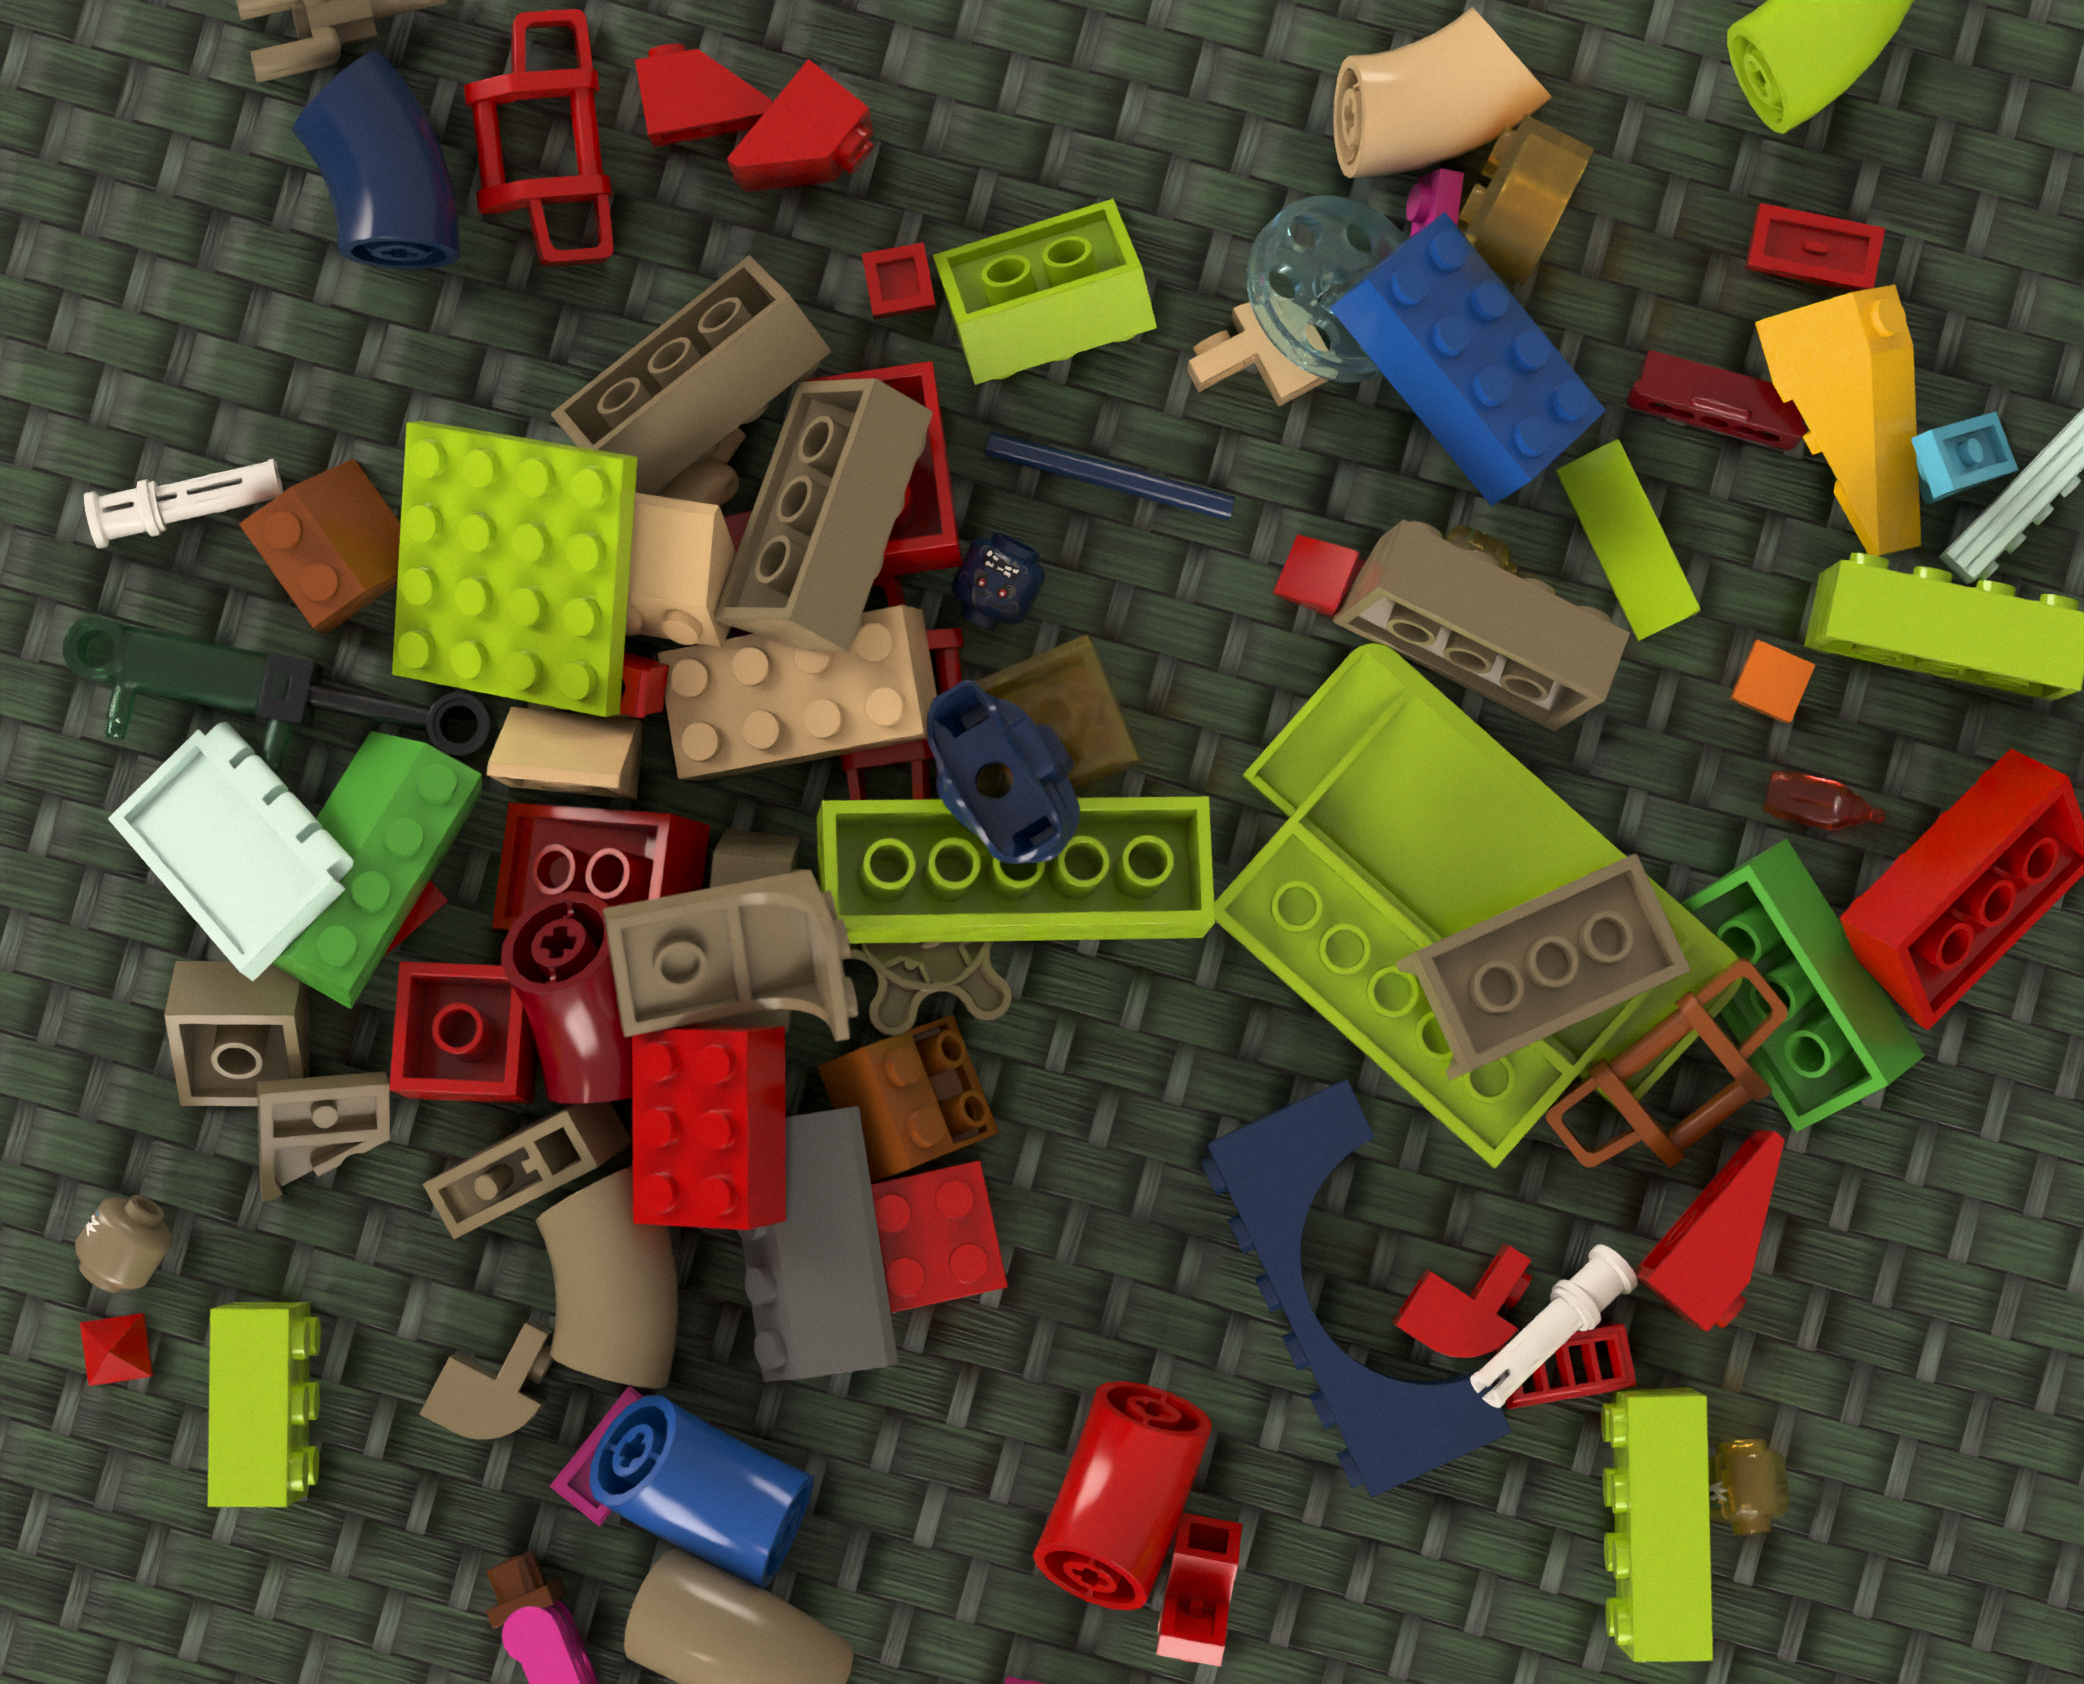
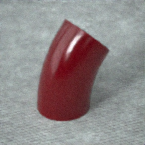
(566, 984)

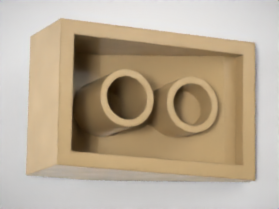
(568, 752)

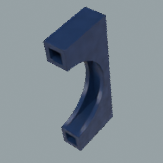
(1387, 1422)

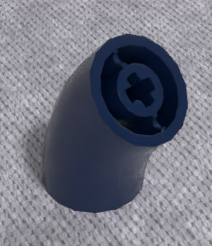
(382, 169)

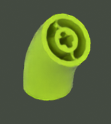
(1807, 53)

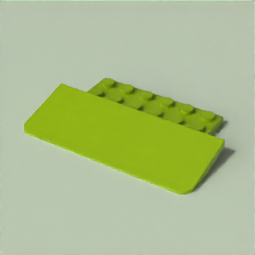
(1405, 836)

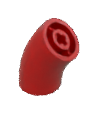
(1123, 1494)

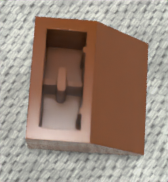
(912, 1096)

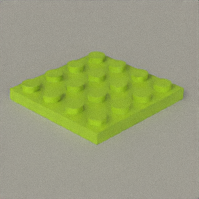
(514, 567)

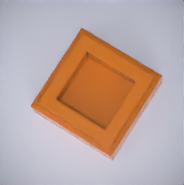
(1772, 681)

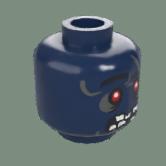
(998, 581)

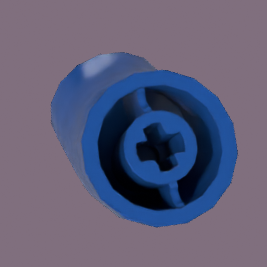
(700, 1488)

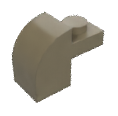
(492, 1404)

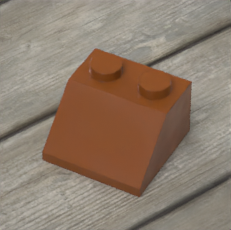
(329, 544)

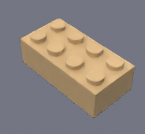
(784, 705)

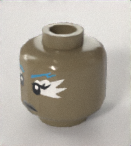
(123, 1243)

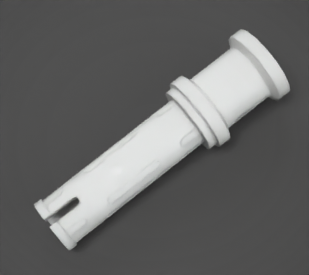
(152, 506)
(1573, 1307)

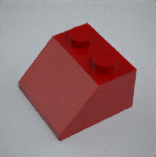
(804, 136)

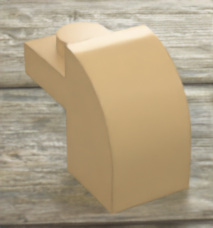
(1223, 356)

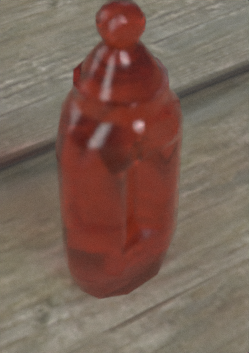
(1816, 802)

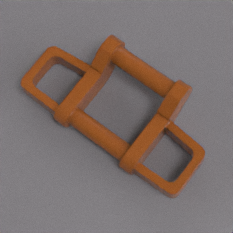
(1690, 1015)

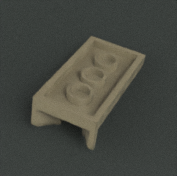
(1547, 964)

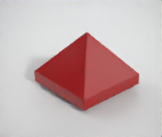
(116, 1349)

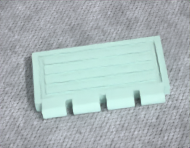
(234, 847)

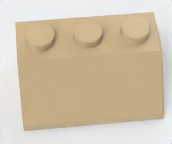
(678, 570)

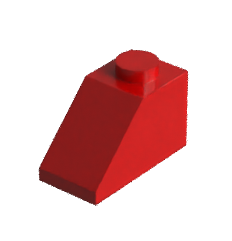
(694, 96)

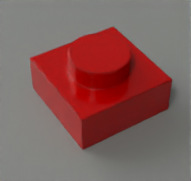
(898, 281)

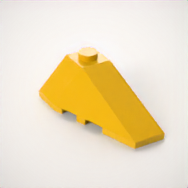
(1855, 387)

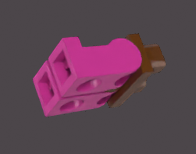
(537, 1624)

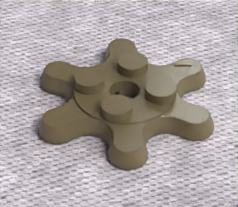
(918, 969)

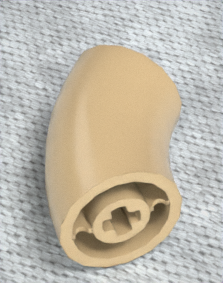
(1430, 99)

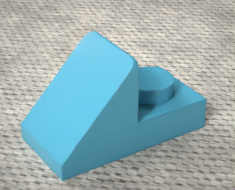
(1962, 457)

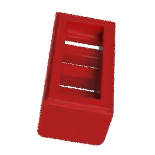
(1620, 1359)

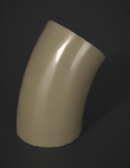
(612, 1286)
(722, 1629)

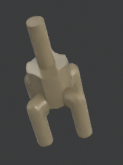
(321, 30)

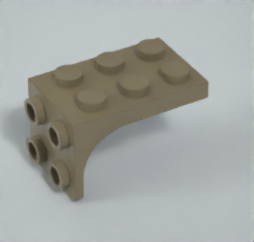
(731, 955)

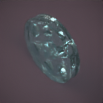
(1311, 274)

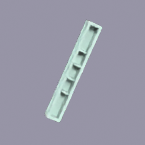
(2019, 504)

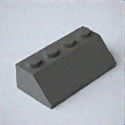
(821, 1272)

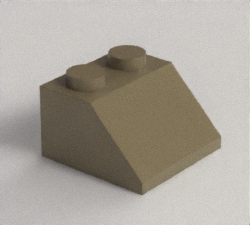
(235, 1031)

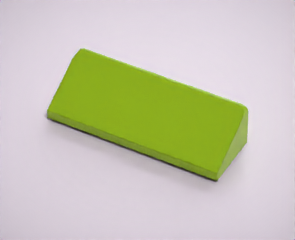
(1628, 540)

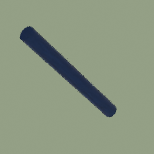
(1109, 475)

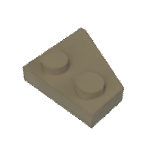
(318, 1124)

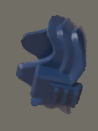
(976, 730)

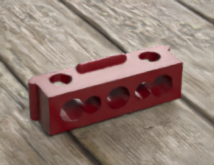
(1716, 400)

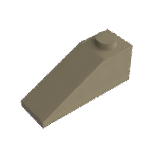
(527, 1165)

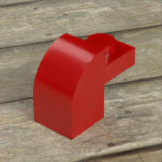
(1463, 1323)
(1199, 1589)

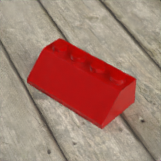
(1969, 886)

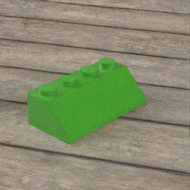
(396, 822)
(1839, 1024)

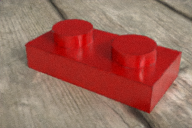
(1814, 248)

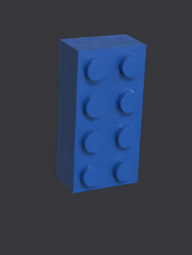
(1468, 359)

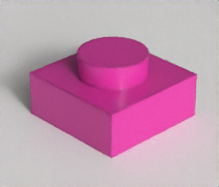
(1434, 195)

